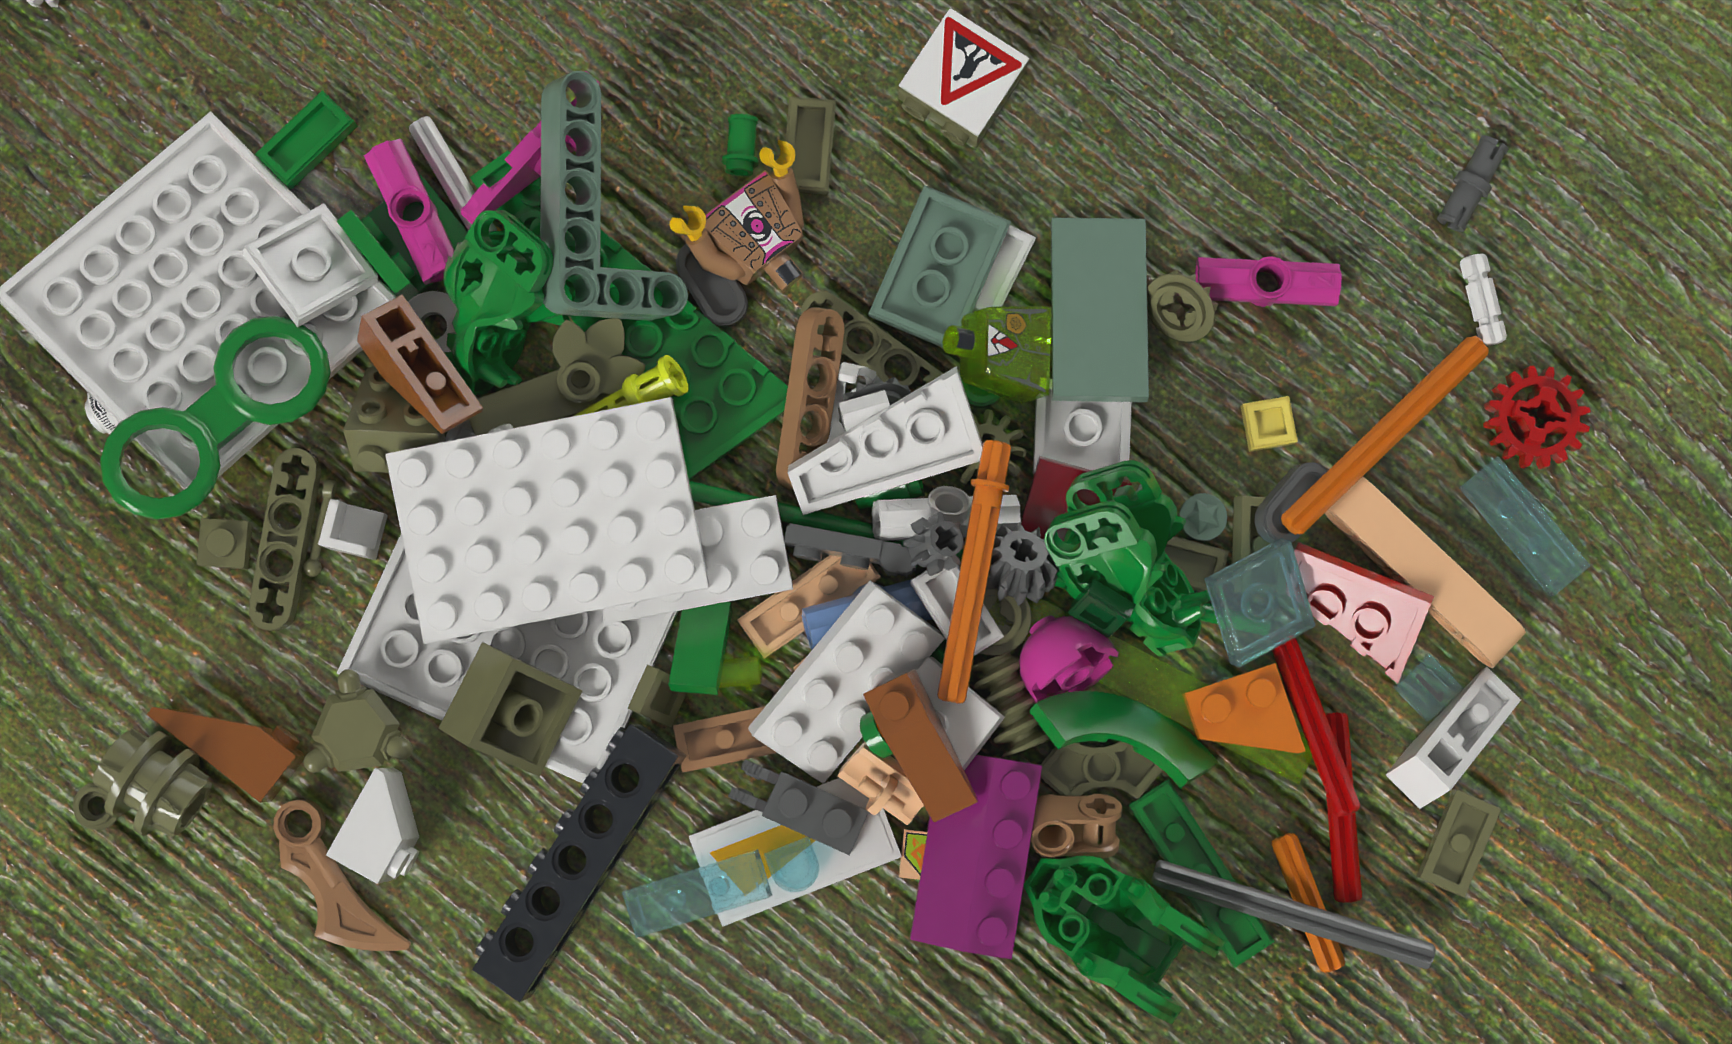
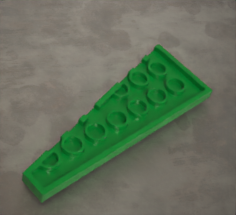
(728, 389)

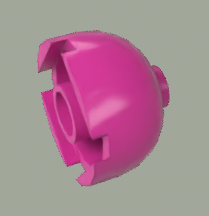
(1064, 657)

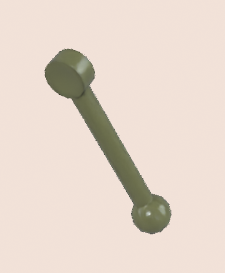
(312, 566)

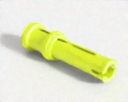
(654, 384)

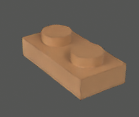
(719, 740)

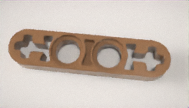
(800, 396)

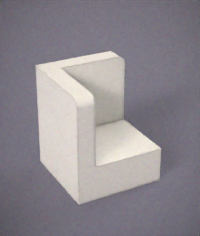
(352, 529)

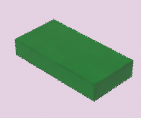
(306, 140)
(700, 649)

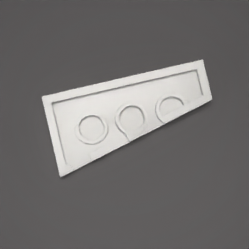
(899, 445)

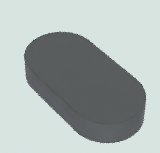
(717, 297)
(1282, 497)

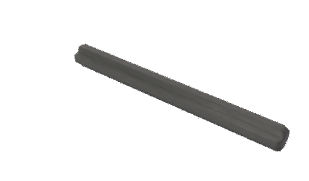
(1293, 914)

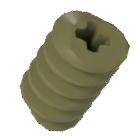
(1010, 700)

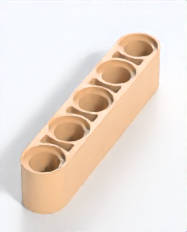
(1419, 562)

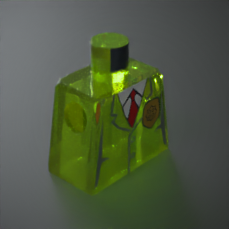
(1004, 350)

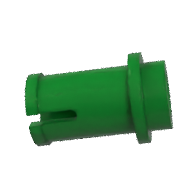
(741, 145)

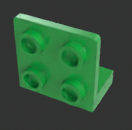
(384, 247)

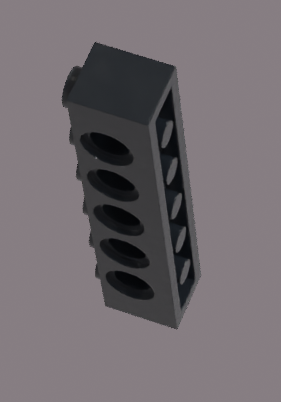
(522, 972)

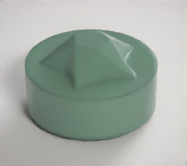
(1204, 517)

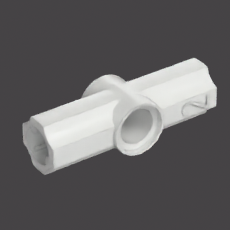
(894, 516)

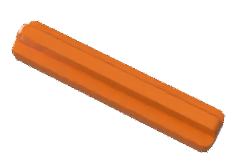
(1304, 890)

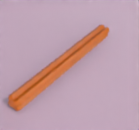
(1384, 435)

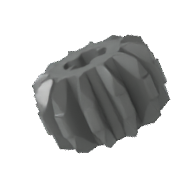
(1021, 565)

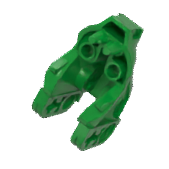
(498, 294)
(1124, 549)
(1114, 928)

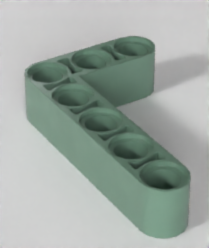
(583, 217)

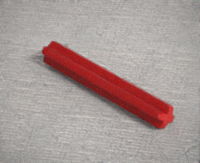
(1316, 728)
(1344, 829)

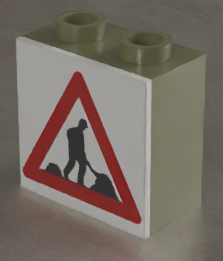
(961, 79)

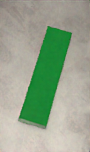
(1183, 843)

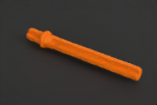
(974, 571)

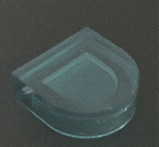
(793, 865)

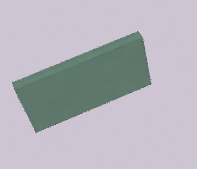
(1099, 310)

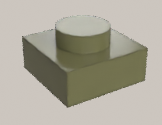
(224, 543)
(655, 698)

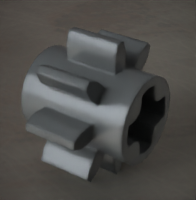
(935, 544)

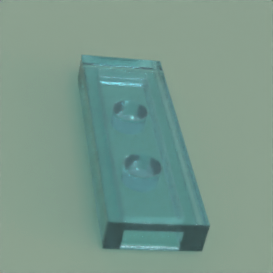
(1524, 526)
(697, 893)

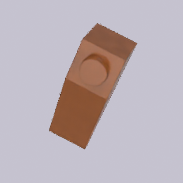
(416, 364)
(921, 745)
(246, 753)

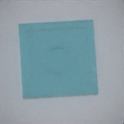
(1260, 602)

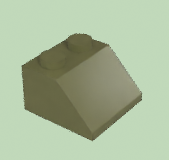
(510, 709)

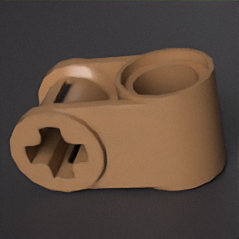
(1076, 825)

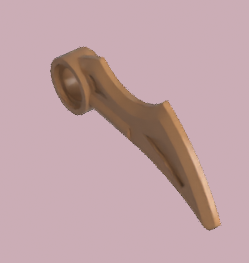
(341, 912)

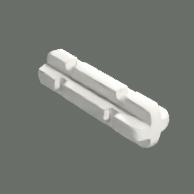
(1483, 299)

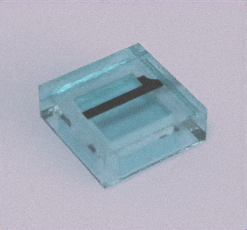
(1428, 687)

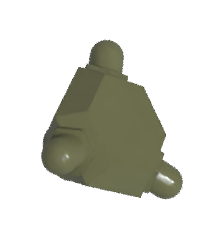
(355, 730)

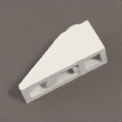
(1453, 739)

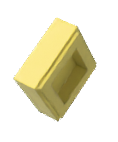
(1269, 423)

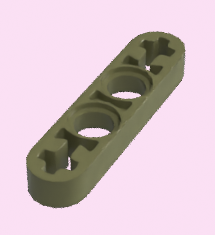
(884, 344)
(275, 538)

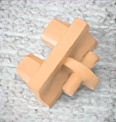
(882, 783)

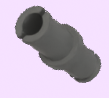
(1472, 183)

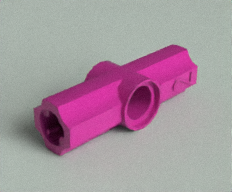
(400, 187)
(1297, 281)

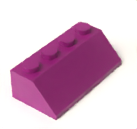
(979, 862)

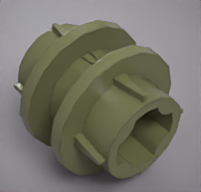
(145, 778)

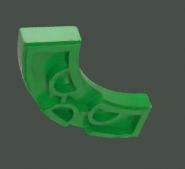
(1105, 716)

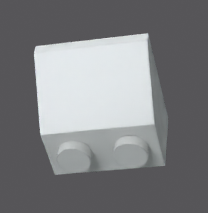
(379, 830)

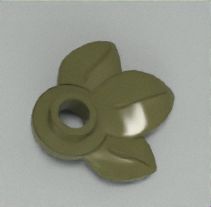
(597, 353)

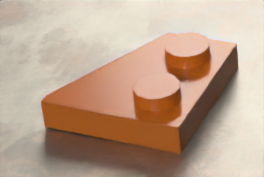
(1246, 712)

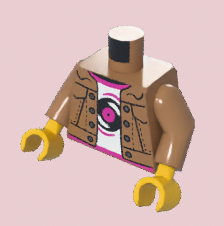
(751, 227)

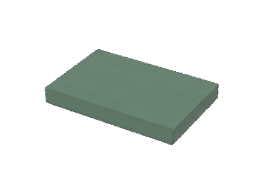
(939, 266)

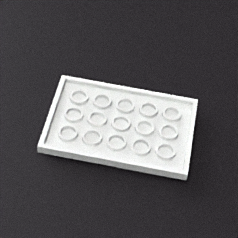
(547, 520)

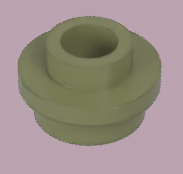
(84, 811)

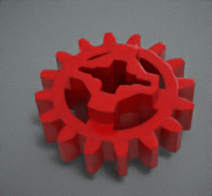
(1556, 420)

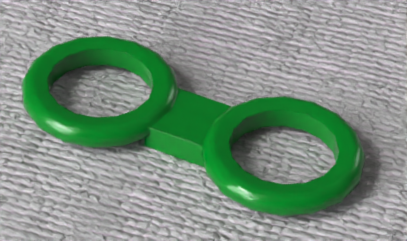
(214, 418)

